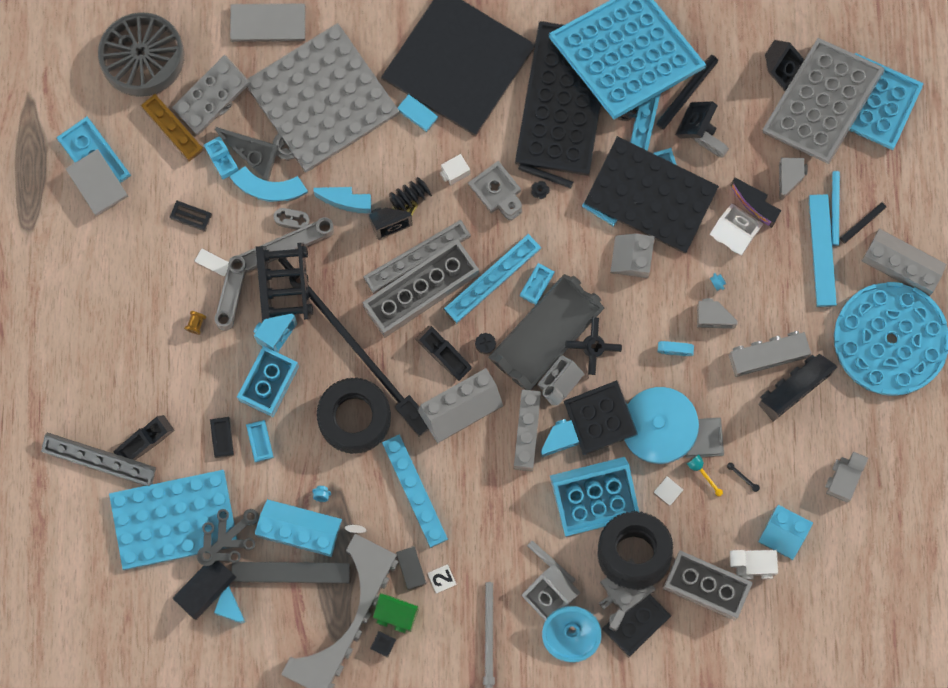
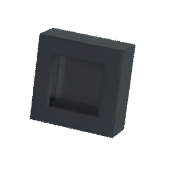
(383, 644)

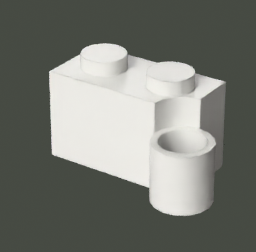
(754, 563)

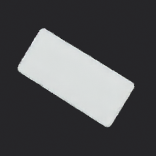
(212, 262)

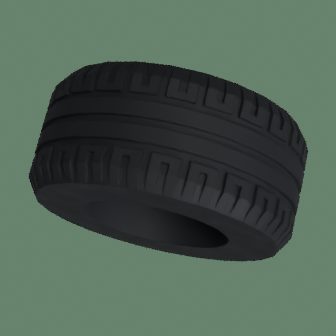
(353, 389)
(641, 526)

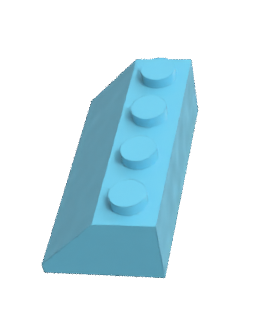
(298, 528)

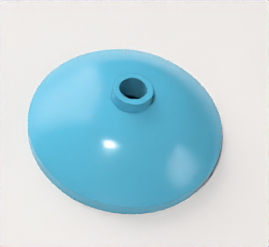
(569, 644)

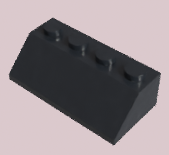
(797, 386)

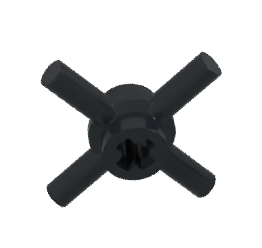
(593, 353)

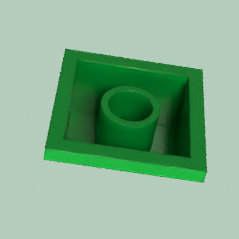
(395, 613)

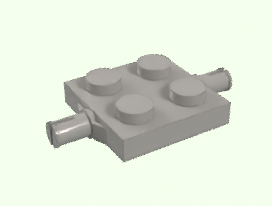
(623, 597)

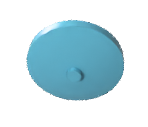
(664, 425)

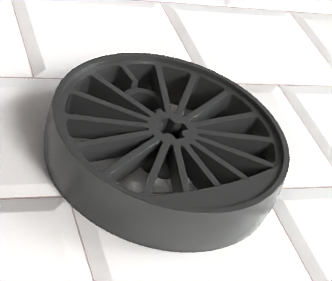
(141, 54)

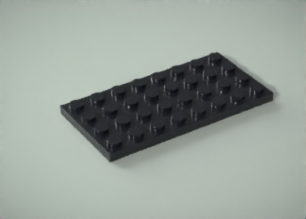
(557, 113)

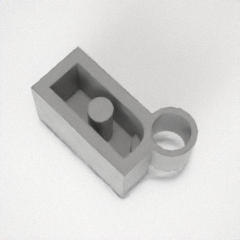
(560, 380)
(846, 476)

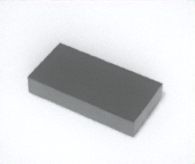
(411, 568)

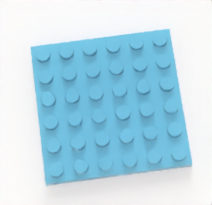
(627, 53)

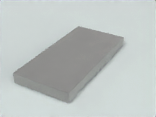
(267, 22)

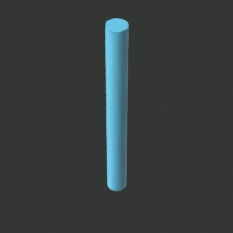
(835, 207)

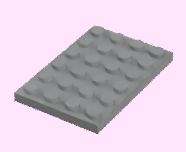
(823, 100)

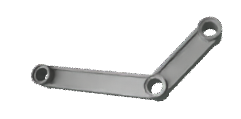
(234, 278)

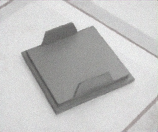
(709, 439)

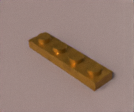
(172, 127)

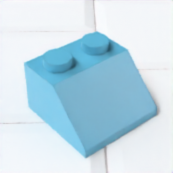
(275, 331)
(785, 532)

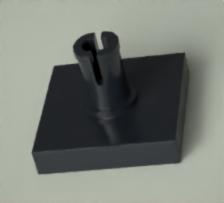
(697, 120)

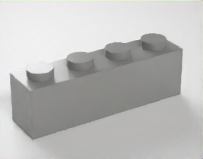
(769, 354)
(527, 430)

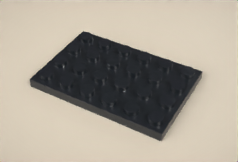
(651, 195)

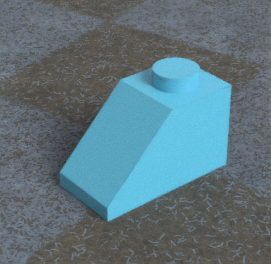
(560, 438)

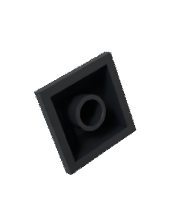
(783, 62)
(389, 221)

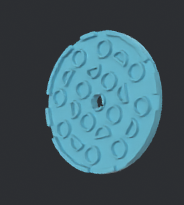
(888, 366)

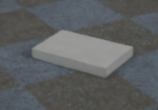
(96, 182)

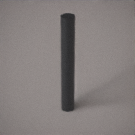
(545, 175)
(863, 222)

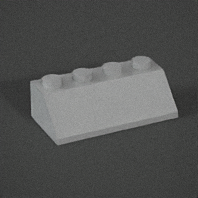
(904, 262)
(461, 405)

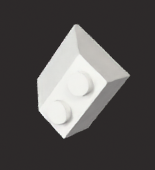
(736, 229)

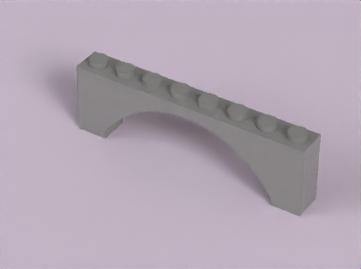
(373, 568)

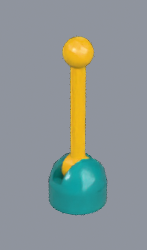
(697, 465)

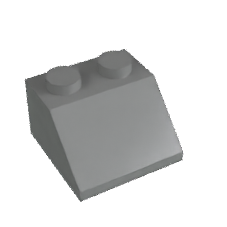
(632, 255)
(550, 592)

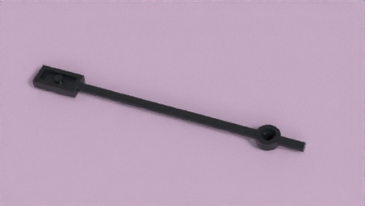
(407, 406)

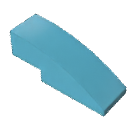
(344, 199)

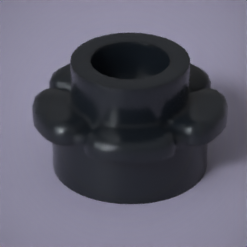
(540, 194)

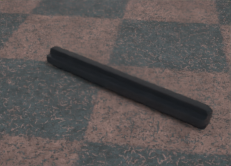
(686, 93)

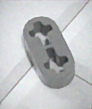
(712, 144)
(292, 214)

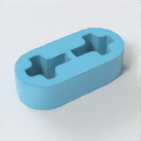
(675, 348)

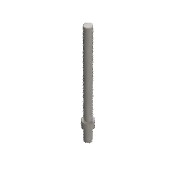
(488, 680)

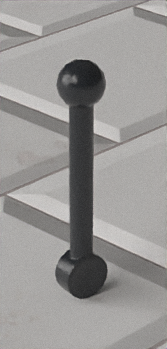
(755, 487)

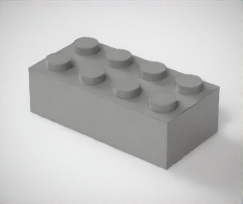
(707, 585)

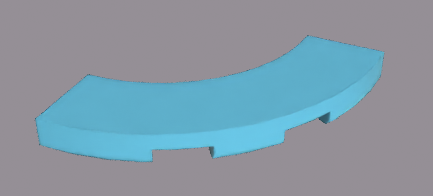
(268, 190)

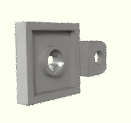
(504, 197)

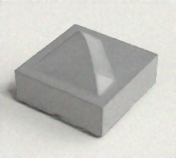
(615, 620)

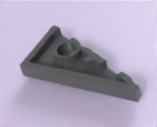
(256, 152)

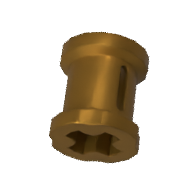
(195, 322)

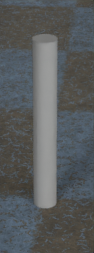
(548, 560)

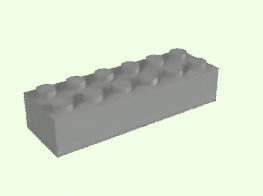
(421, 288)

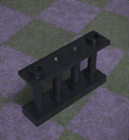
(265, 275)

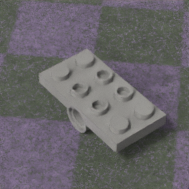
(211, 95)

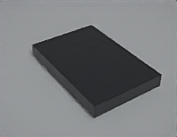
(204, 589)
(638, 625)

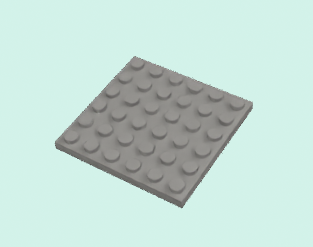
(322, 97)

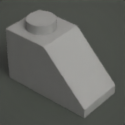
(790, 174)
(713, 315)

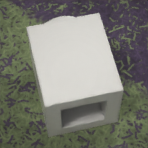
(454, 170)

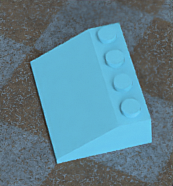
(593, 495)

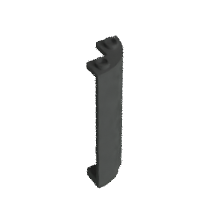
(543, 332)

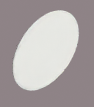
(355, 528)

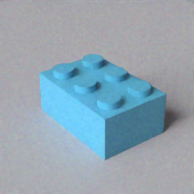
(268, 381)

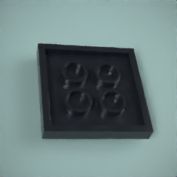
(600, 417)

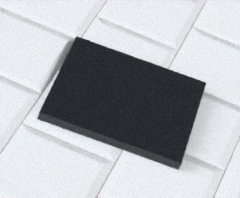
(458, 62)

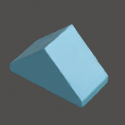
(228, 607)

